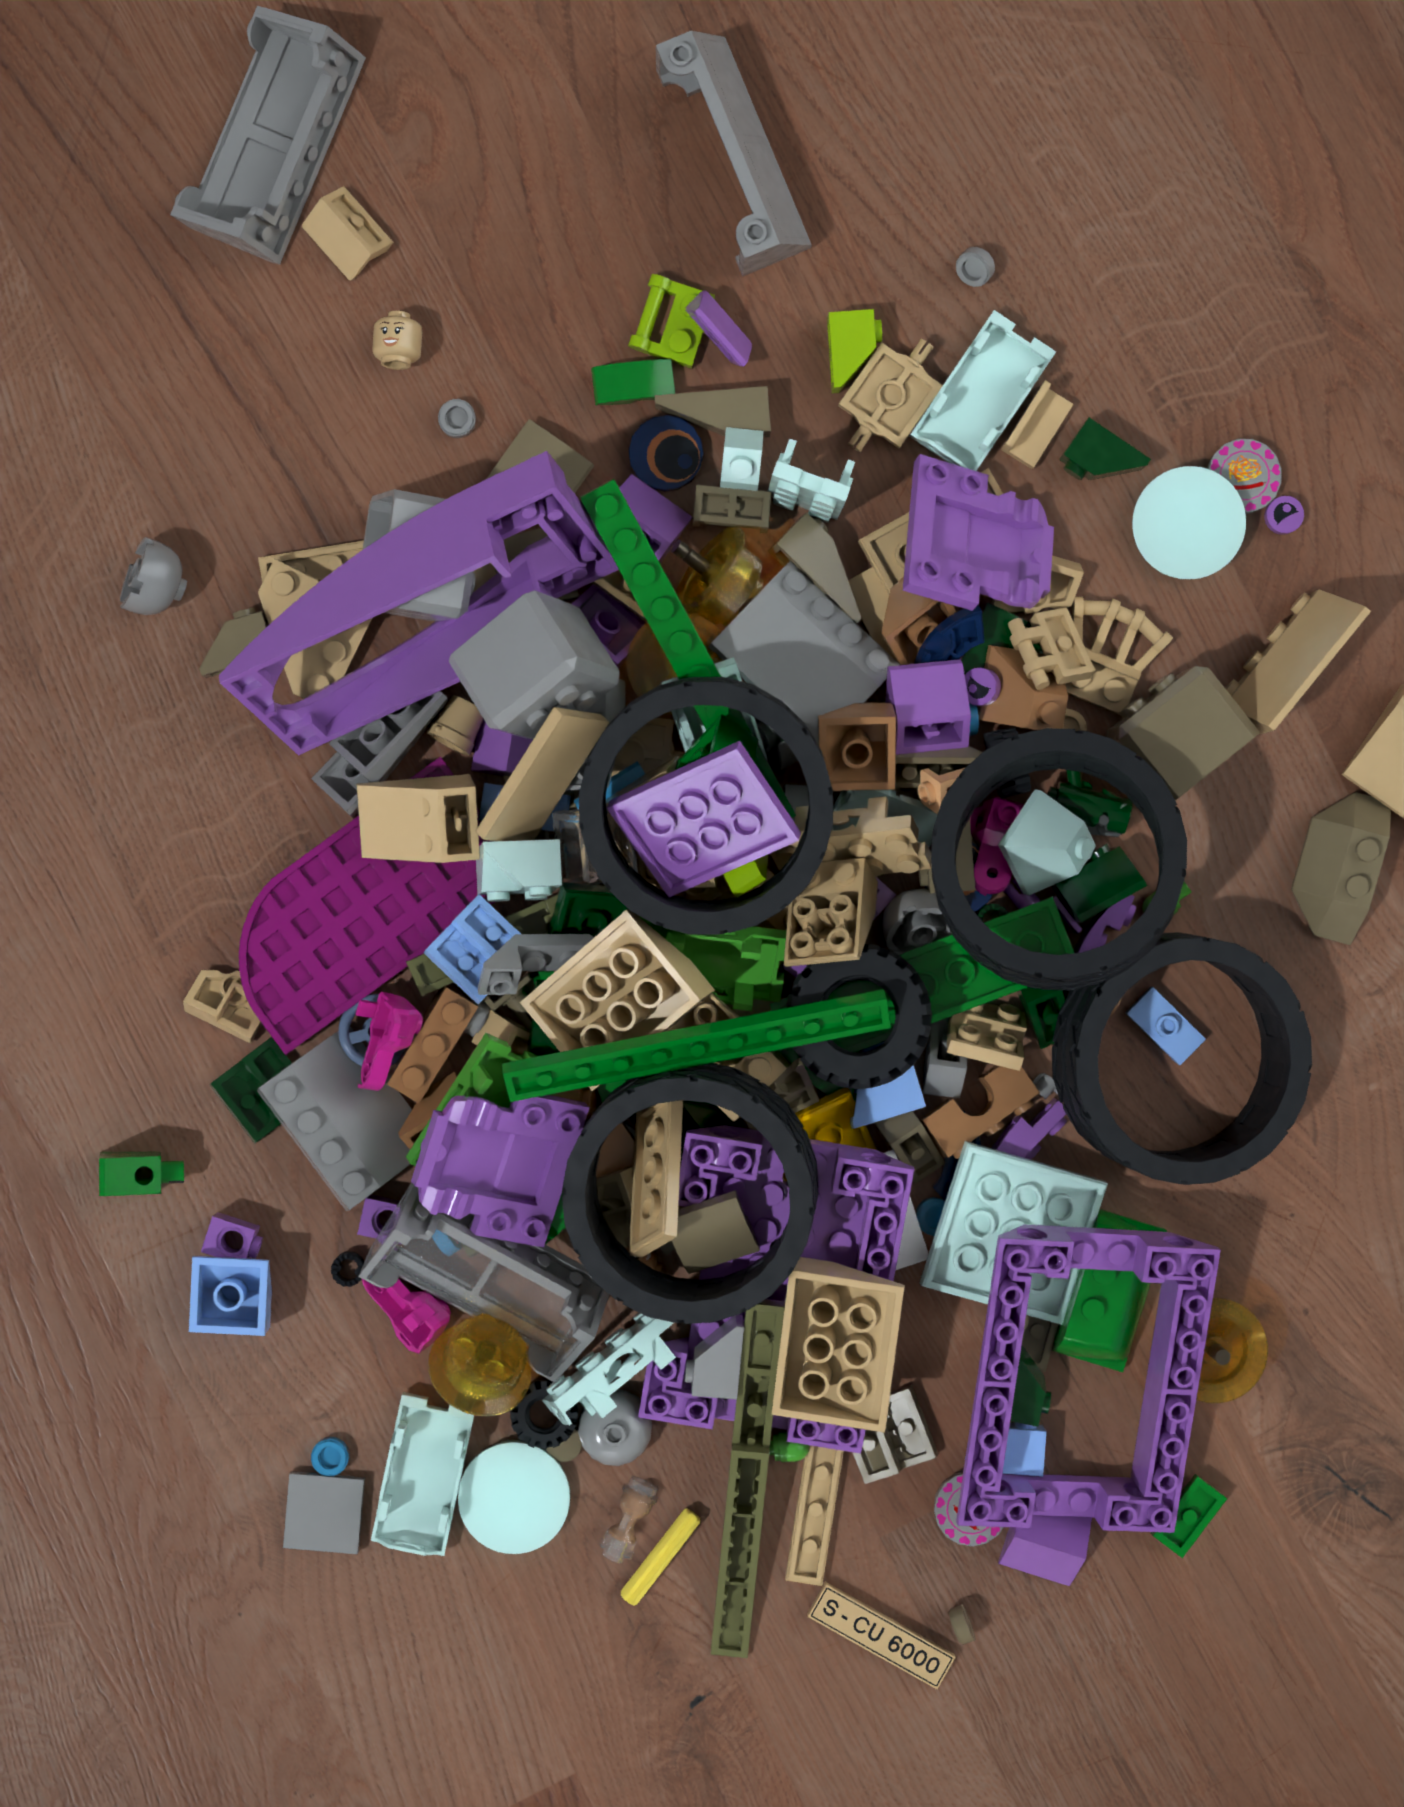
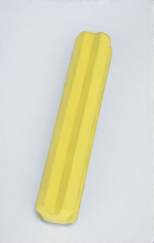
(660, 1556)

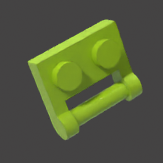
(681, 333)

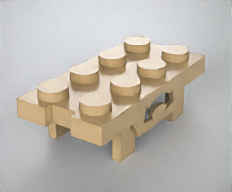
(884, 842)

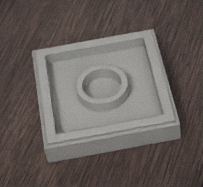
(324, 1512)

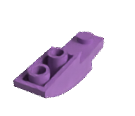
(1023, 1138)

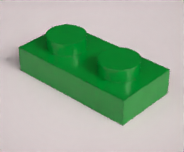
(1196, 1509)

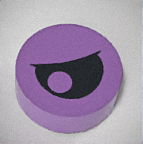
(1284, 515)
(982, 686)

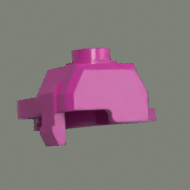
(998, 817)
(391, 1030)
(414, 1315)

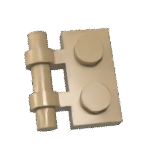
(1060, 643)

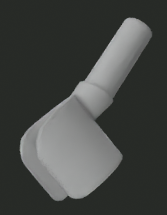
(1045, 1085)

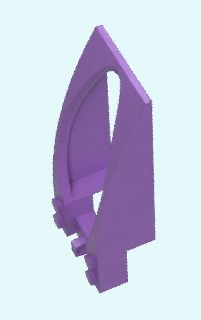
(404, 564)

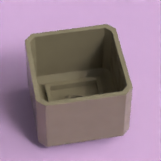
(1184, 727)

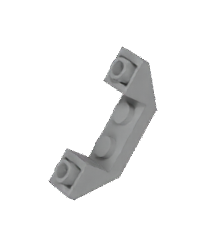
(527, 953)

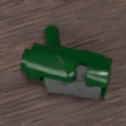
(1100, 810)

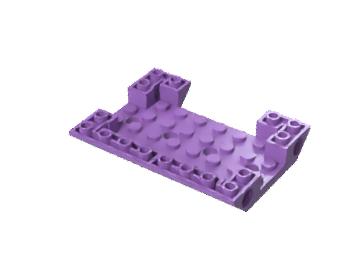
(854, 1225)

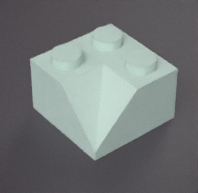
(519, 868)

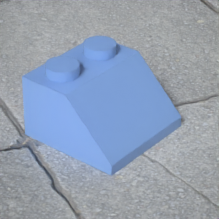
(230, 1296)

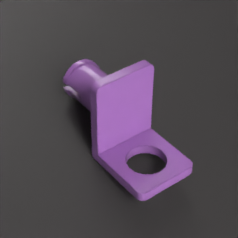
(1023, 900)

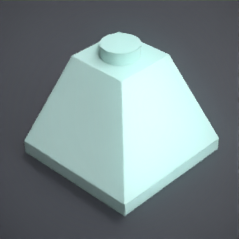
(1045, 844)

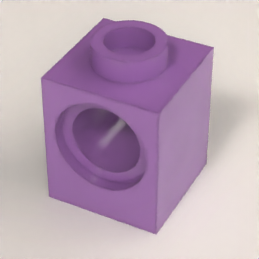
(373, 1206)
(215, 1238)

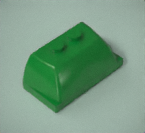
(1104, 1307)

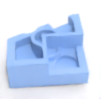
(888, 1099)

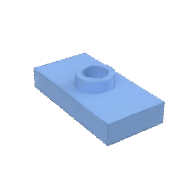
(1165, 1026)

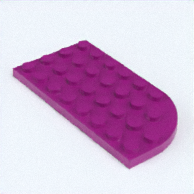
(343, 928)

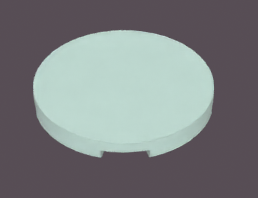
(1189, 522)
(513, 1497)

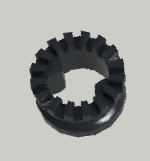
(337, 1266)

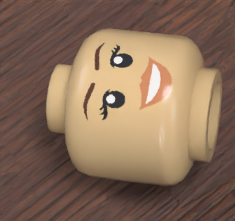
(397, 340)

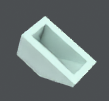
(741, 459)

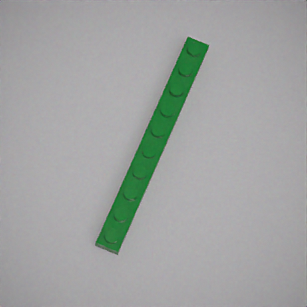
(662, 605)
(696, 1045)

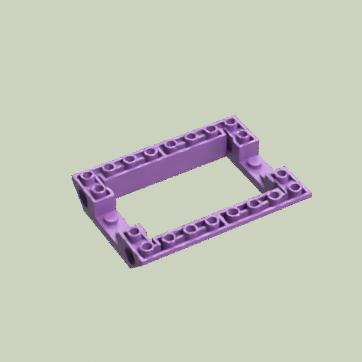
(1153, 1492)

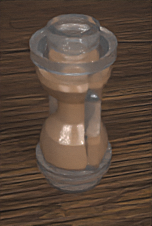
(635, 1504)

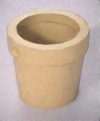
(457, 725)

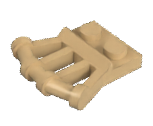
(1113, 679)

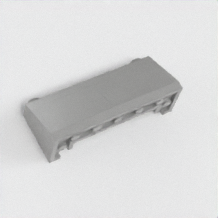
(707, 65)
(273, 135)

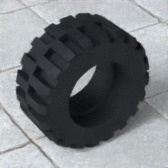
(909, 1032)

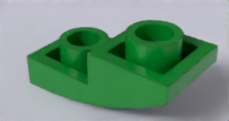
(632, 381)

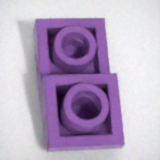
(1112, 917)

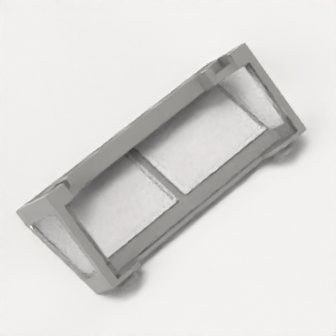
(525, 1285)

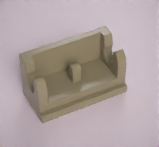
(731, 507)

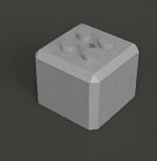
(392, 510)
(534, 660)

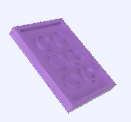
(704, 819)

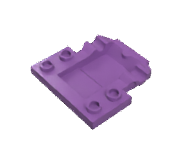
(974, 540)
(499, 1163)

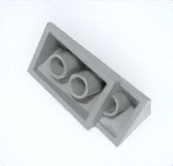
(375, 750)

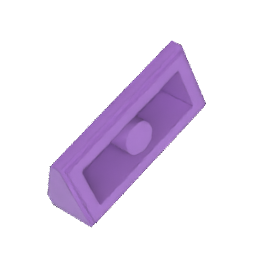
(720, 328)

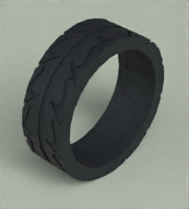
(1075, 752)
(702, 916)
(1274, 1099)
(658, 1293)

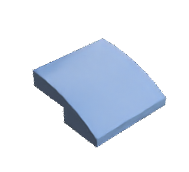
(469, 943)

